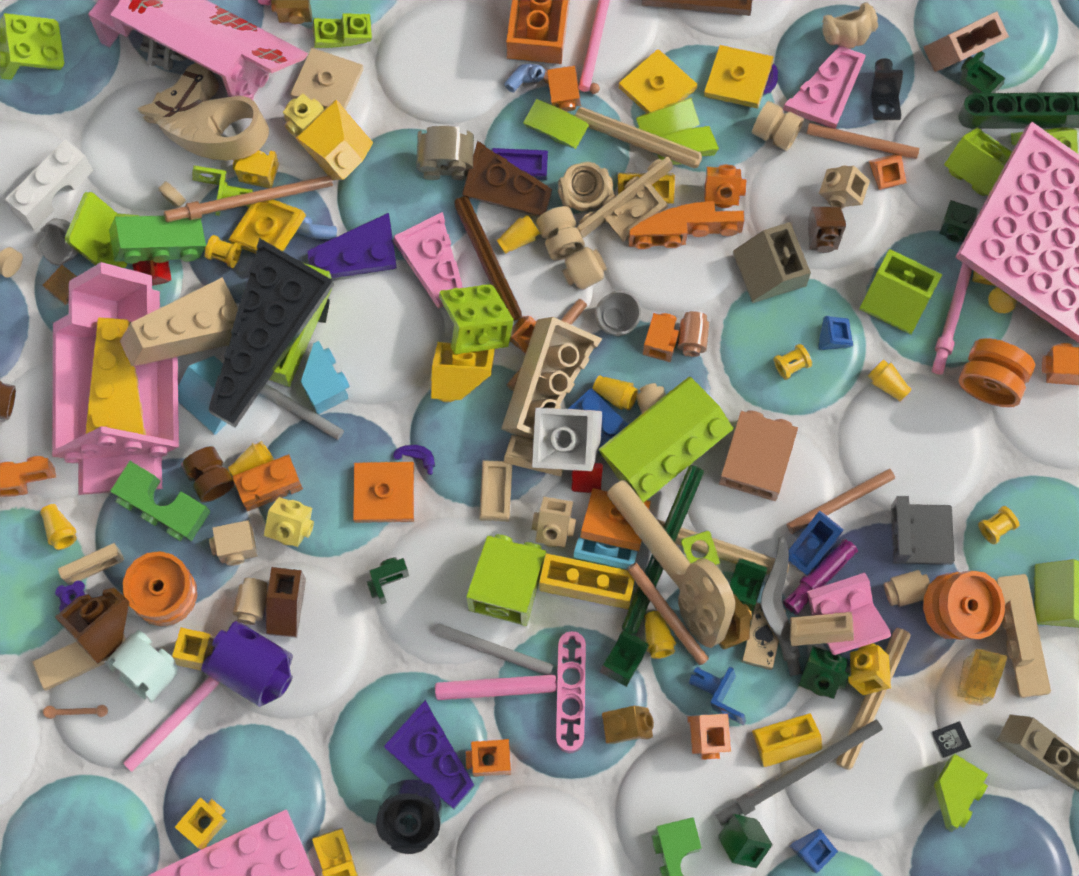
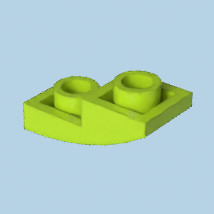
(343, 32)
(669, 119)
(556, 123)
(698, 139)

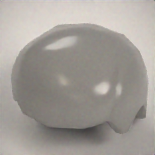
(54, 244)
(618, 313)

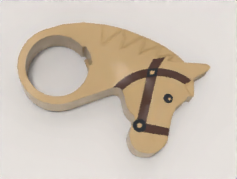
(196, 121)

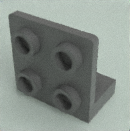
(921, 533)

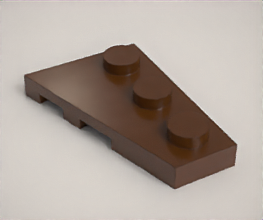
(505, 185)

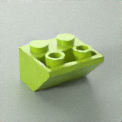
(900, 291)

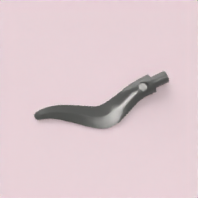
(773, 609)

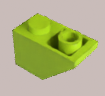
(956, 790)

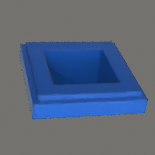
(835, 333)
(814, 850)

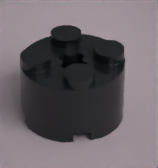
(404, 799)

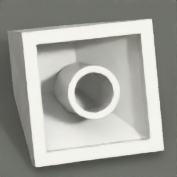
(566, 438)

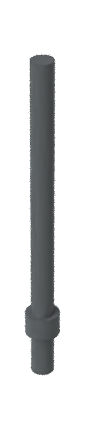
(746, 803)

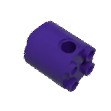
(249, 664)

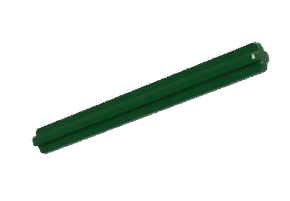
(672, 527)

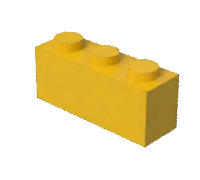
(586, 581)

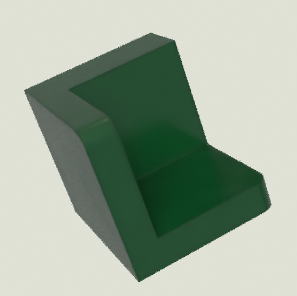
(745, 841)

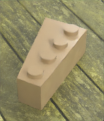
(183, 327)
(548, 372)

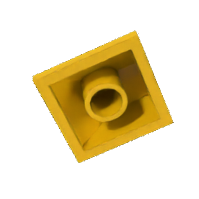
(335, 141)
(458, 374)

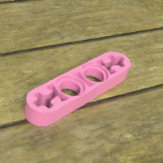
(567, 691)

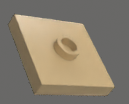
(327, 78)

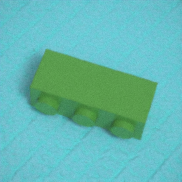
(155, 239)

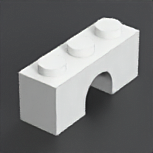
(34, 196)

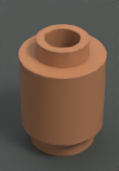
(693, 334)

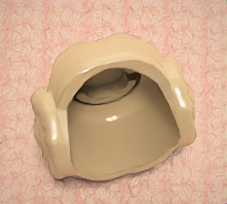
(851, 28)
(585, 186)

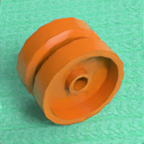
(996, 372)
(170, 578)
(964, 605)

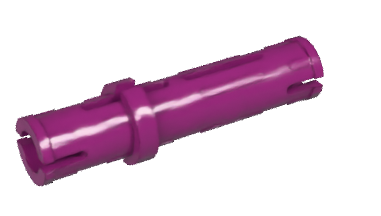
(820, 576)

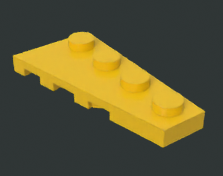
(114, 382)

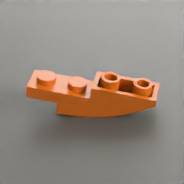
(674, 224)
(16, 476)

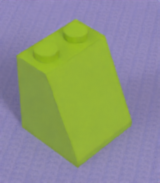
(506, 579)

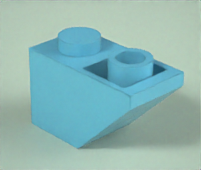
(321, 382)

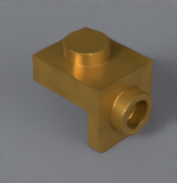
(292, 11)
(739, 626)
(627, 724)

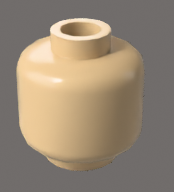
(584, 268)

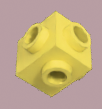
(301, 113)
(288, 522)

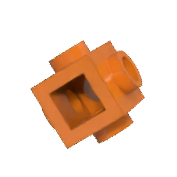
(724, 185)

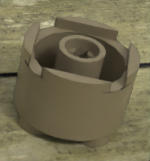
(444, 152)

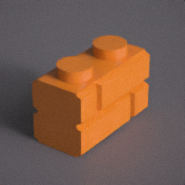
(267, 482)

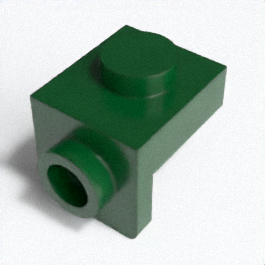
(979, 77)
(388, 572)
(747, 582)
(624, 658)

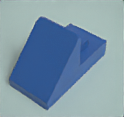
(814, 542)

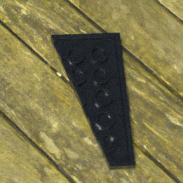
(269, 319)

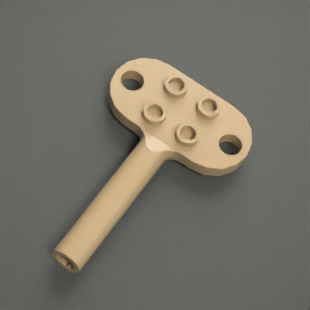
(705, 594)

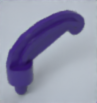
(772, 80)
(417, 452)

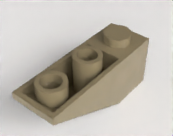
(1041, 748)

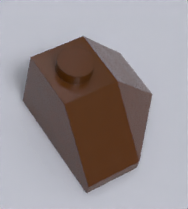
(96, 622)

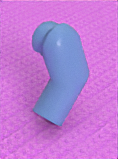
(524, 74)
(316, 231)

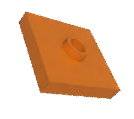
(383, 492)
(607, 525)

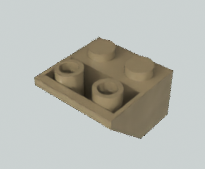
(772, 263)

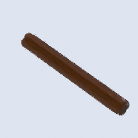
(486, 255)

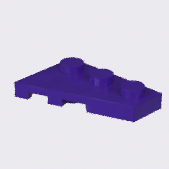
(358, 250)
(430, 756)

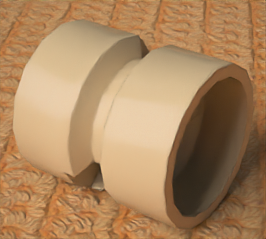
(778, 126)
(560, 232)

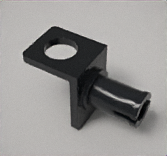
(886, 90)

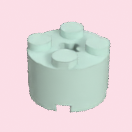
(142, 666)

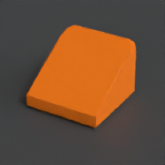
(888, 171)
(522, 332)

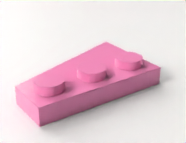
(828, 90)
(430, 256)

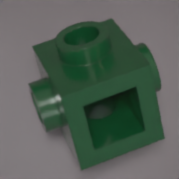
(824, 673)

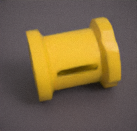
(223, 251)
(799, 354)
(998, 525)

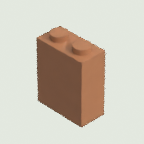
(966, 41)
(758, 455)

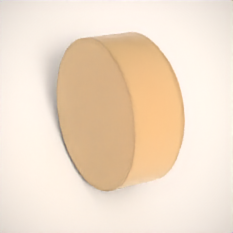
(171, 195)
(10, 261)

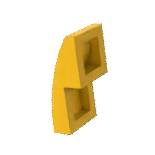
(334, 854)

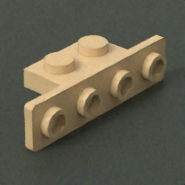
(631, 205)
(1023, 637)

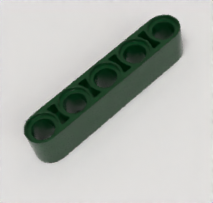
(1016, 114)

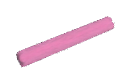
(495, 687)

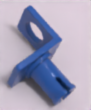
(719, 689)

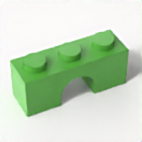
(137, 489)
(674, 843)

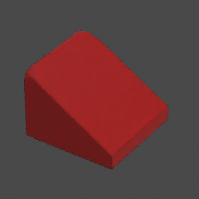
(159, 271)
(587, 480)

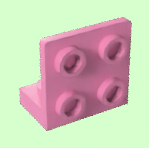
(855, 597)

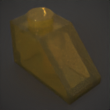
(980, 676)

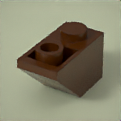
(825, 228)
(284, 602)

